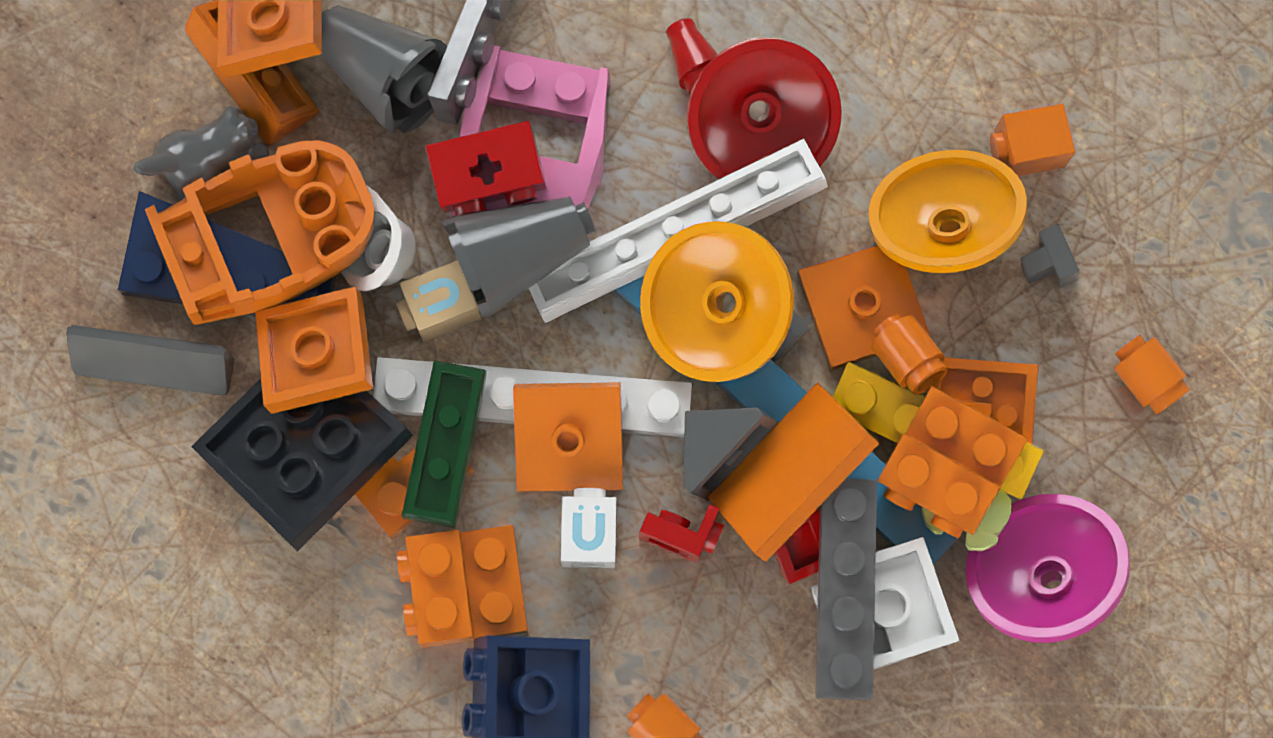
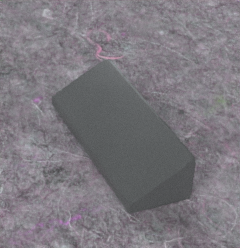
(149, 360)

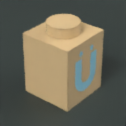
(438, 302)

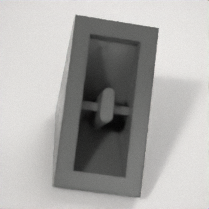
(718, 443)

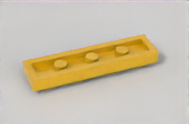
(889, 410)

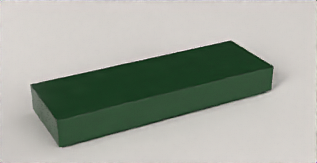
(444, 444)

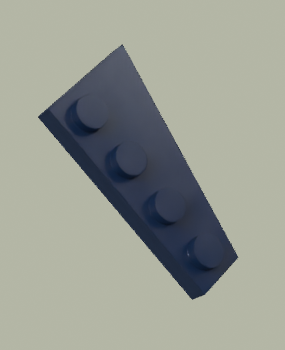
(248, 260)

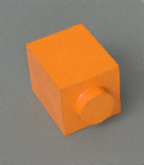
(1033, 140)

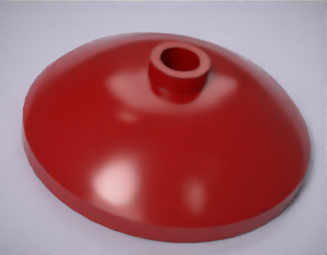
(797, 97)

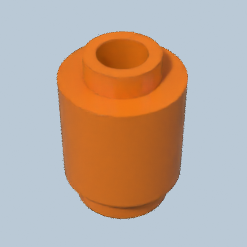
(909, 353)
(1151, 373)
(661, 720)

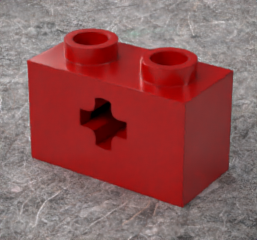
(507, 147)

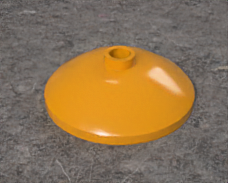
(948, 211)
(686, 294)

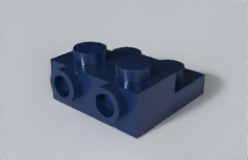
(527, 688)

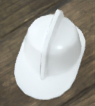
(388, 253)

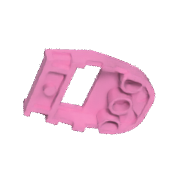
(552, 91)

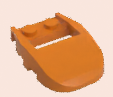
(314, 207)

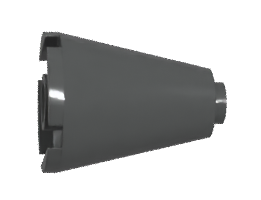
(382, 65)
(516, 246)

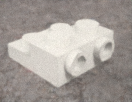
(908, 605)

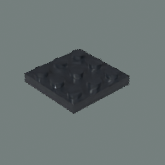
(301, 460)

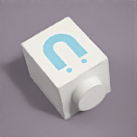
(588, 529)

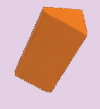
(266, 95)

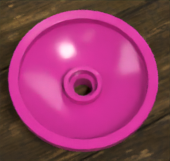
(1046, 542)

